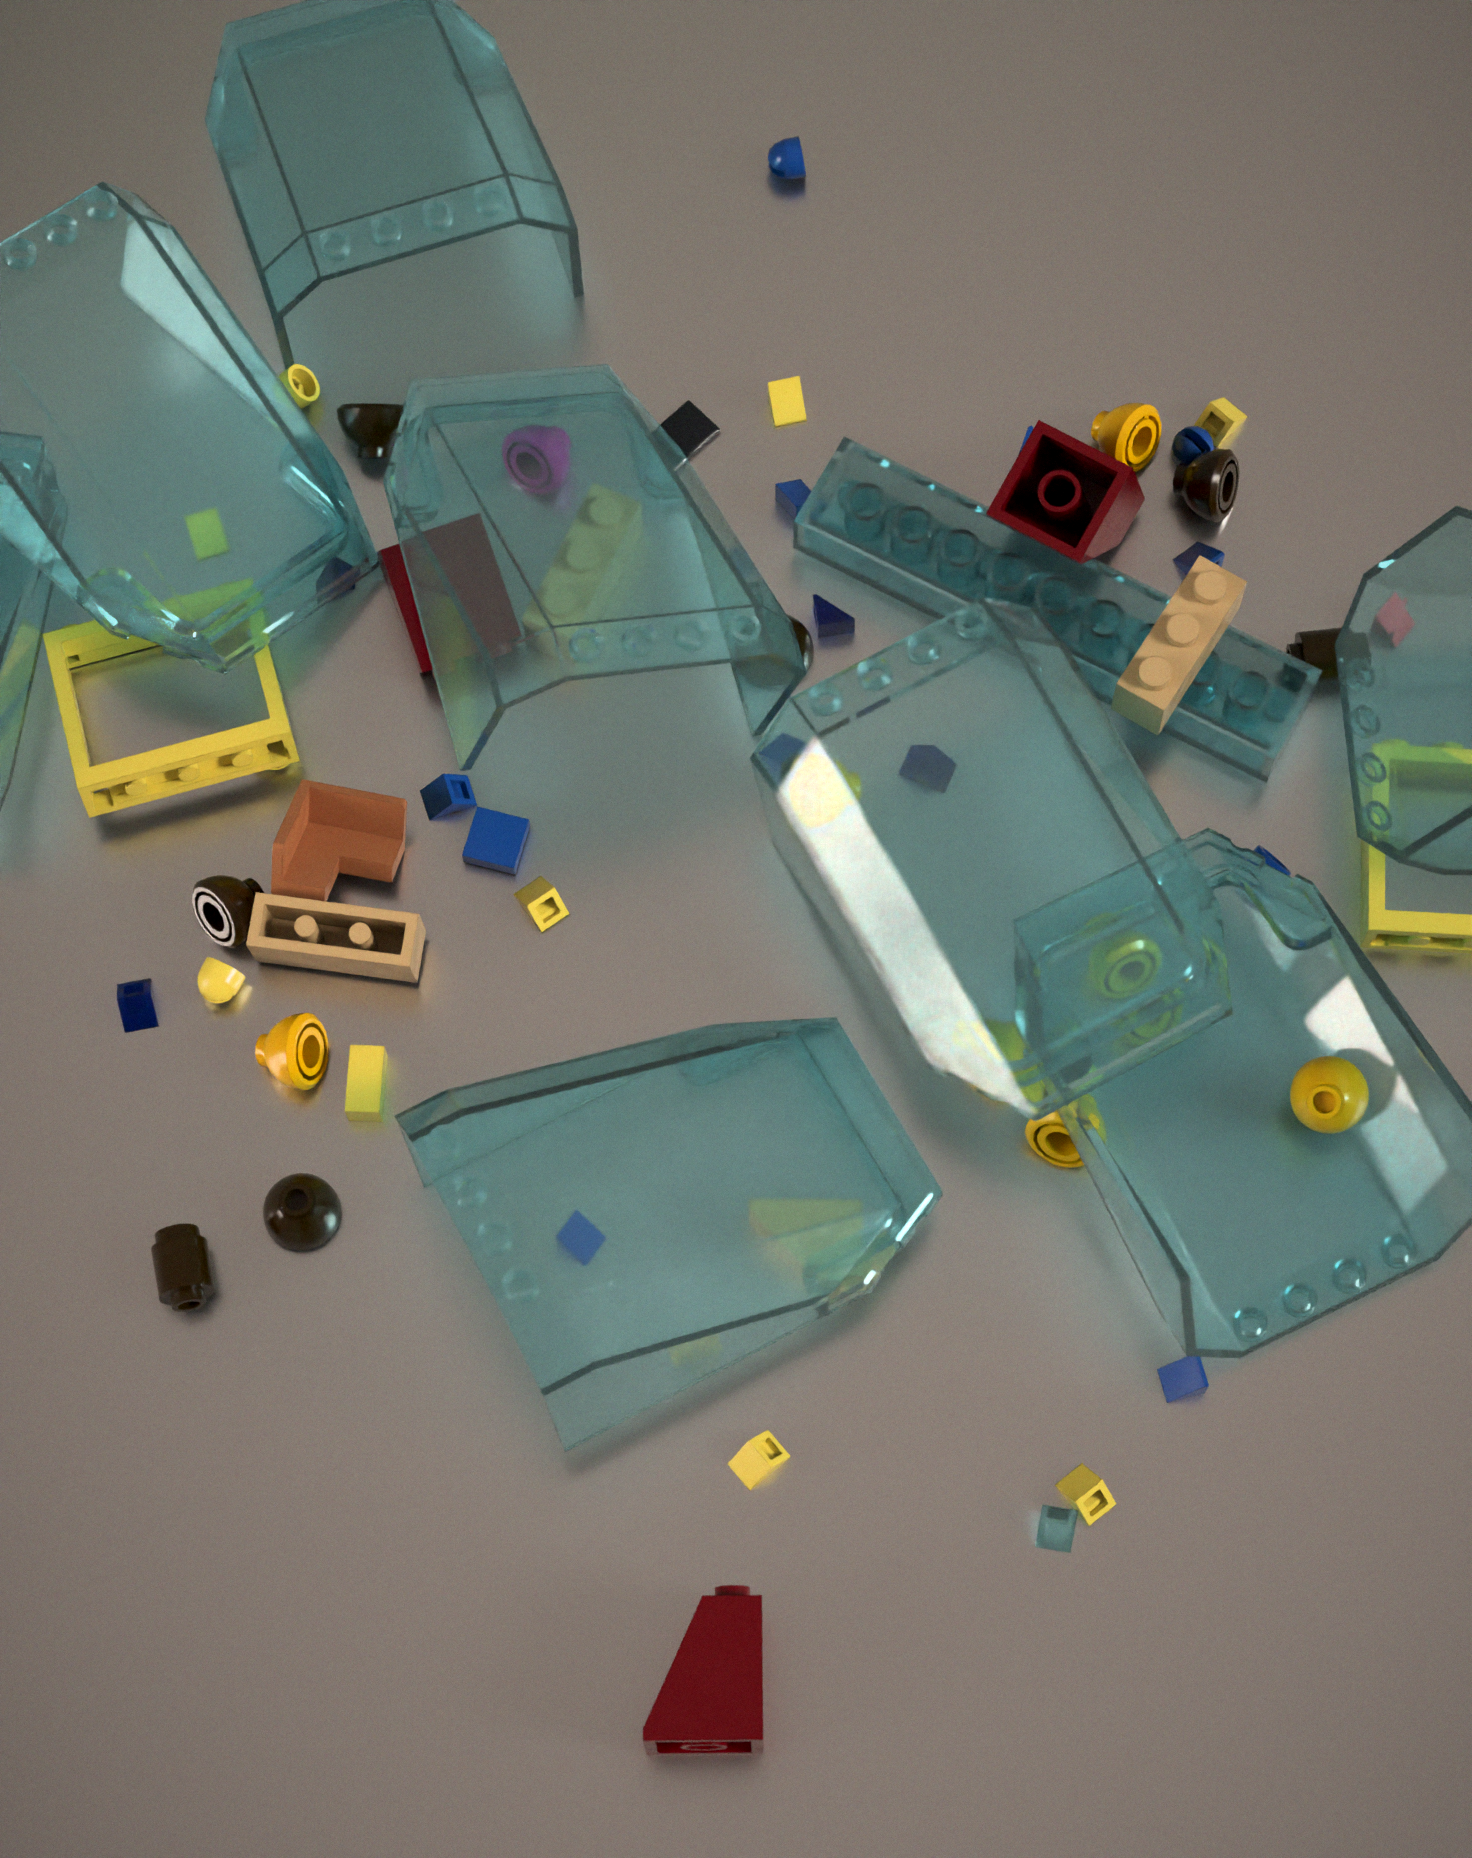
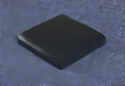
(690, 429)

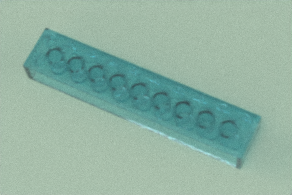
(946, 553)

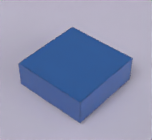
(496, 840)

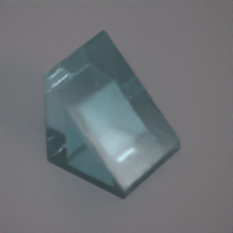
(1056, 1528)

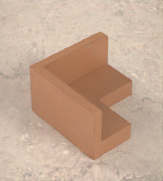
(334, 833)

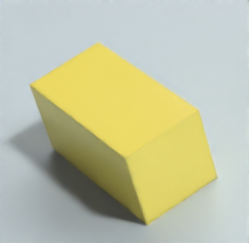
(366, 1083)

